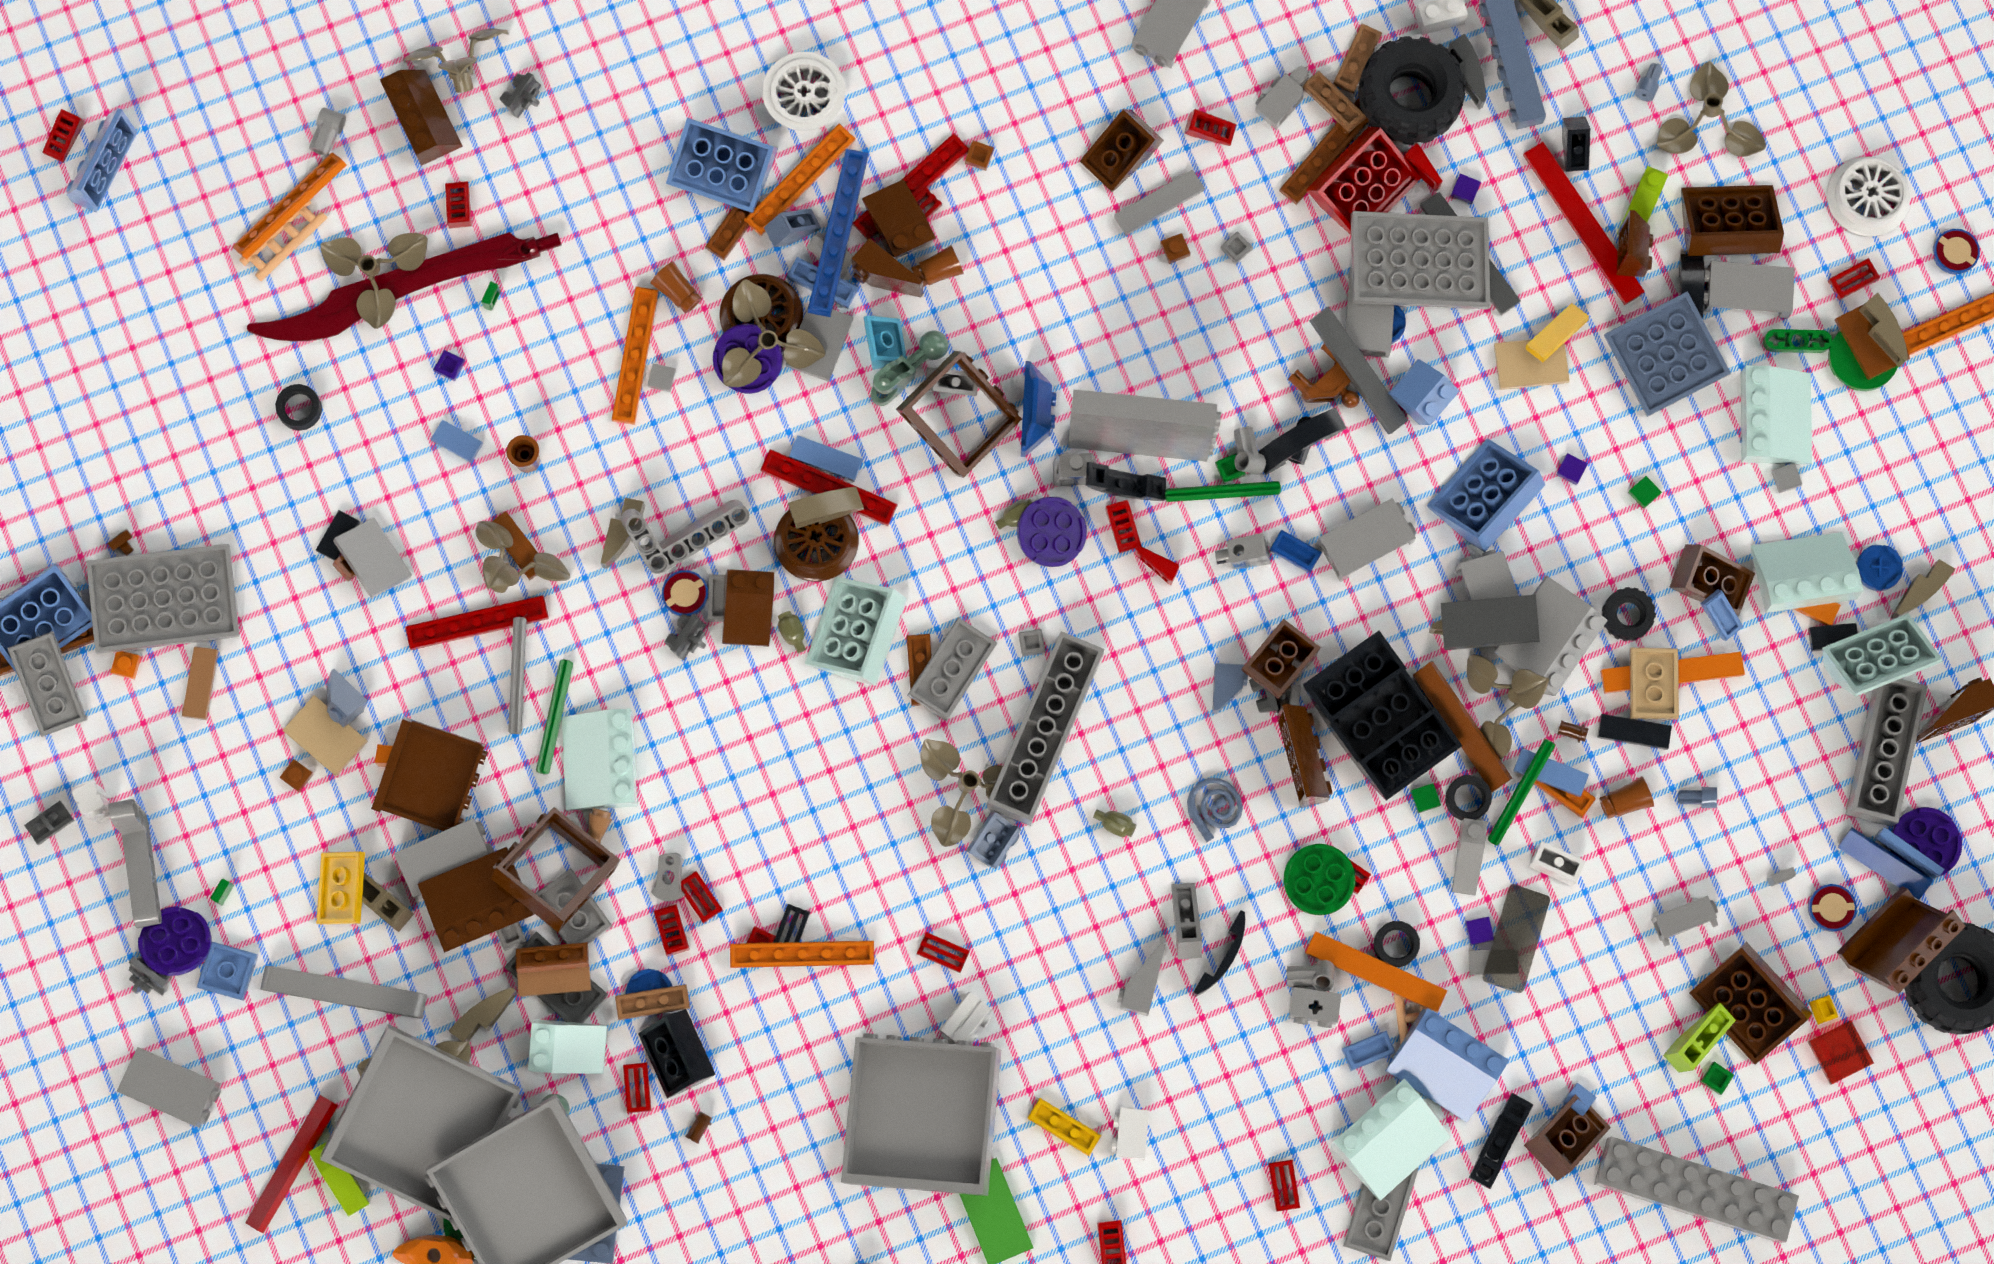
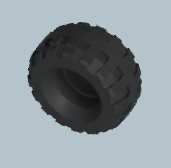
(1422, 61)
(1942, 1012)

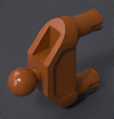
(1327, 388)

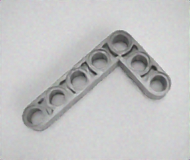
(683, 536)
(139, 860)

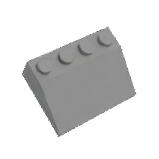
(1565, 635)

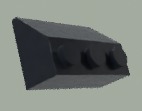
(676, 1053)

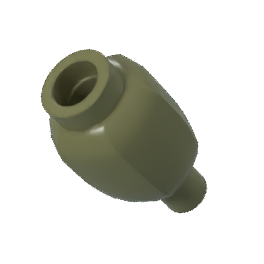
(1012, 514)
(792, 630)
(1116, 823)

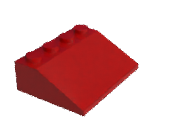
(1364, 178)

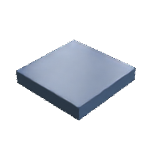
(227, 971)

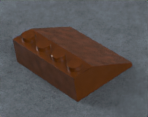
(1731, 220)
(1964, 708)
(1303, 755)
(469, 903)
(1757, 1000)

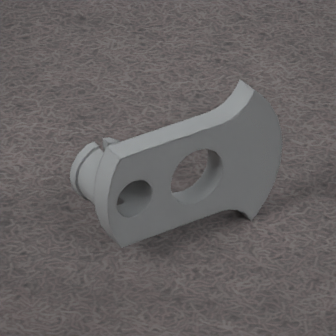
(671, 891)

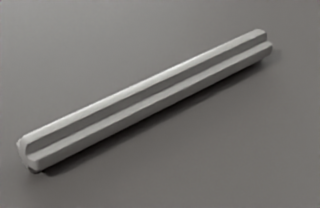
(517, 675)

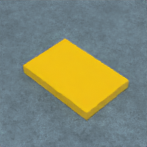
(340, 888)

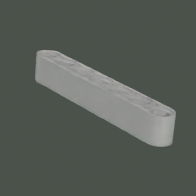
(343, 992)

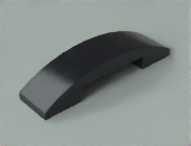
(1692, 279)
(1301, 438)
(1125, 484)
(1207, 980)
(1500, 1140)

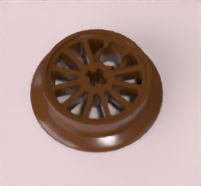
(793, 306)
(816, 571)

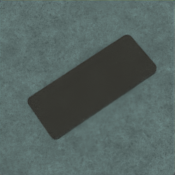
(1516, 938)

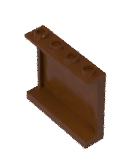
(429, 775)
(1900, 940)

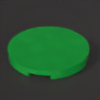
(1847, 369)
(1319, 879)

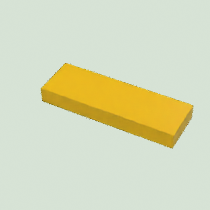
(1557, 332)
(1064, 1127)

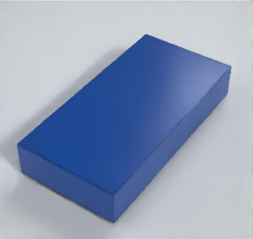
(1295, 551)

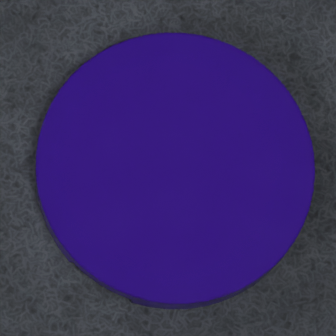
(746, 337)
(1051, 531)
(1932, 835)
(177, 943)

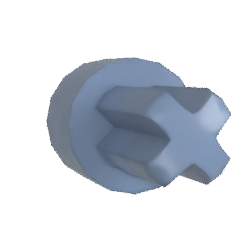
(1648, 85)
(1705, 797)

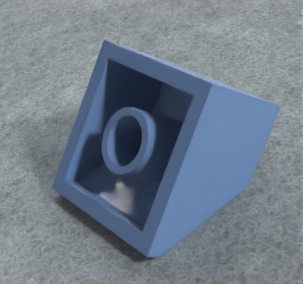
(1423, 392)

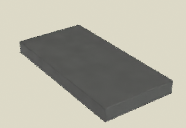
(1490, 622)
(569, 1006)

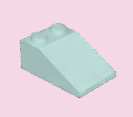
(567, 1047)

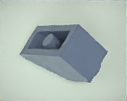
(791, 227)
(1227, 684)
(343, 700)

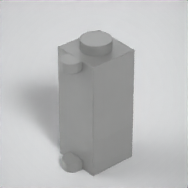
(1685, 918)

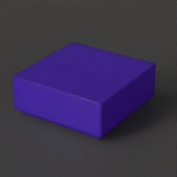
(1465, 188)
(449, 365)
(1572, 469)
(1479, 930)

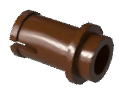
(1573, 731)
(698, 1127)

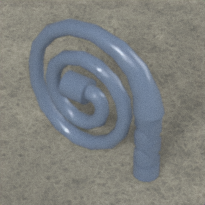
(1219, 803)

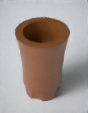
(938, 267)
(676, 287)
(521, 447)
(1627, 799)

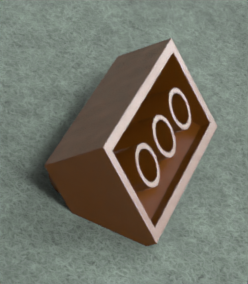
(421, 114)

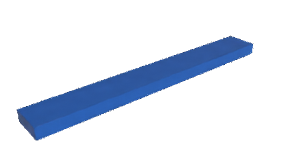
(838, 233)

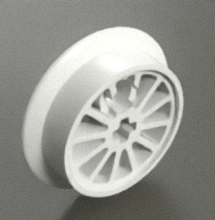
(796, 63)
(1862, 224)

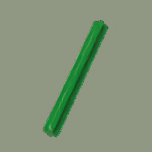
(1222, 491)
(554, 716)
(1521, 792)

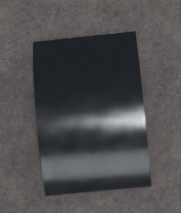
(1381, 716)

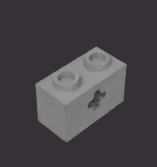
(1327, 1001)

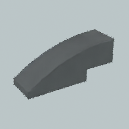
(1471, 68)

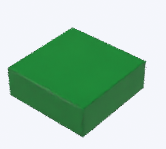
(491, 296)
(1227, 469)
(1644, 492)
(1425, 798)
(222, 892)
(1717, 1078)

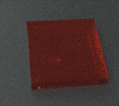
(1840, 1052)

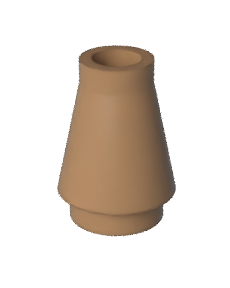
(598, 823)

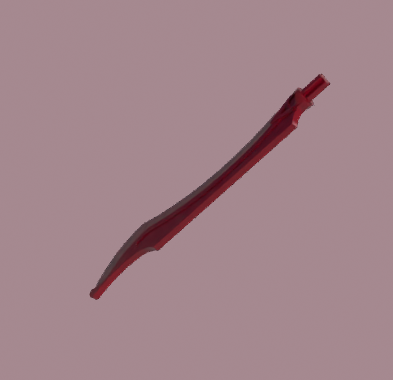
(340, 307)

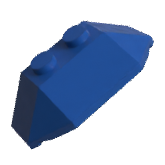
(1036, 409)

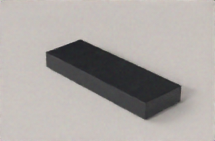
(1634, 731)

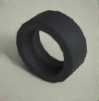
(307, 422)
(1469, 780)
(1409, 931)

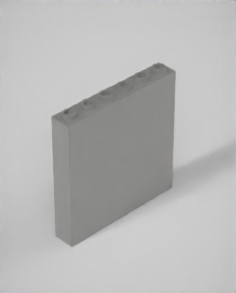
(1143, 425)
(413, 1111)
(921, 1114)
(527, 1191)

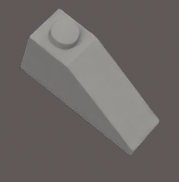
(1469, 856)
(1186, 921)
(1141, 987)

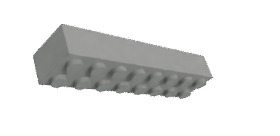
(1045, 728)
(1696, 1190)

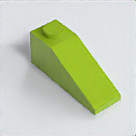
(1647, 193)
(1699, 1039)
(341, 1184)

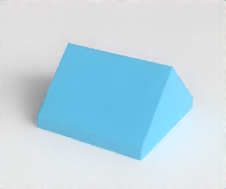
(884, 340)

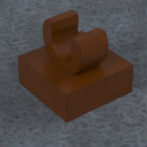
(121, 541)

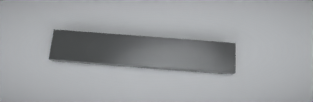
(1501, 293)
(1358, 370)

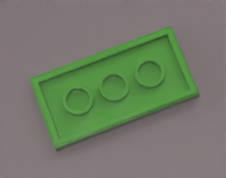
(997, 1219)

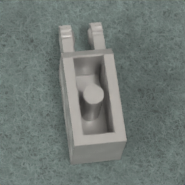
(1282, 98)

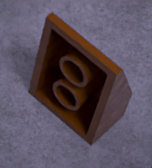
(1121, 149)
(898, 219)
(1634, 246)
(883, 271)
(1705, 571)
(747, 607)
(1281, 659)
(1566, 1138)

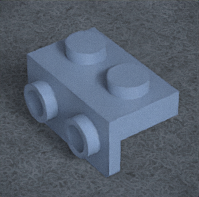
(994, 840)

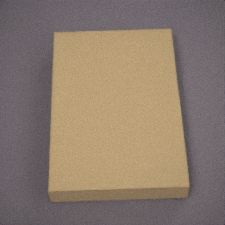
(1521, 369)
(1654, 683)
(323, 737)

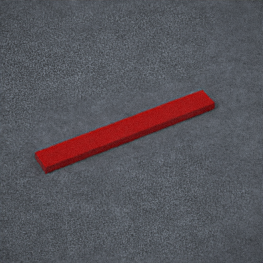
(1581, 221)

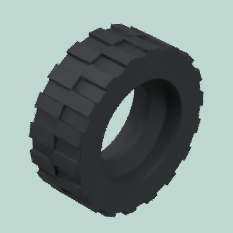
(1639, 599)

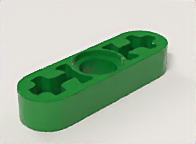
(1790, 348)

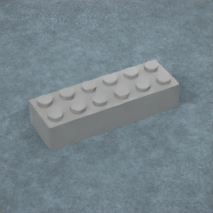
(1886, 752)

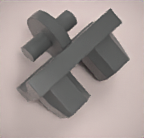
(523, 96)
(689, 638)
(1268, 703)
(49, 822)
(145, 978)

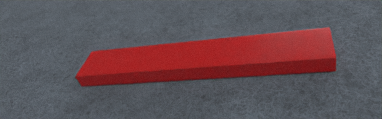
(922, 176)
(818, 482)
(475, 622)
(291, 1164)

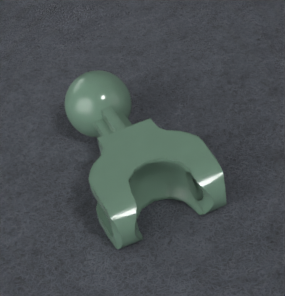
(902, 371)

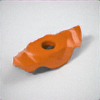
(417, 1249)

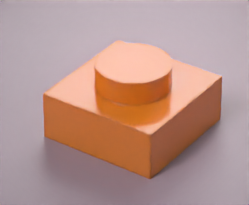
(125, 664)

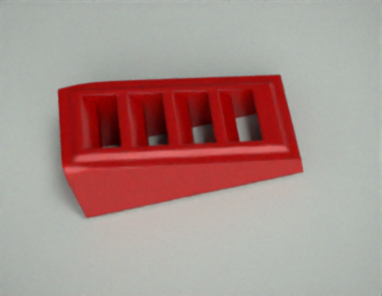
(1198, 132)
(70, 139)
(1423, 167)
(462, 221)
(1123, 505)
(1160, 565)
(676, 949)
(1111, 1225)

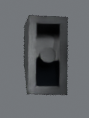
(1576, 143)

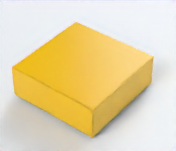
(1823, 1009)

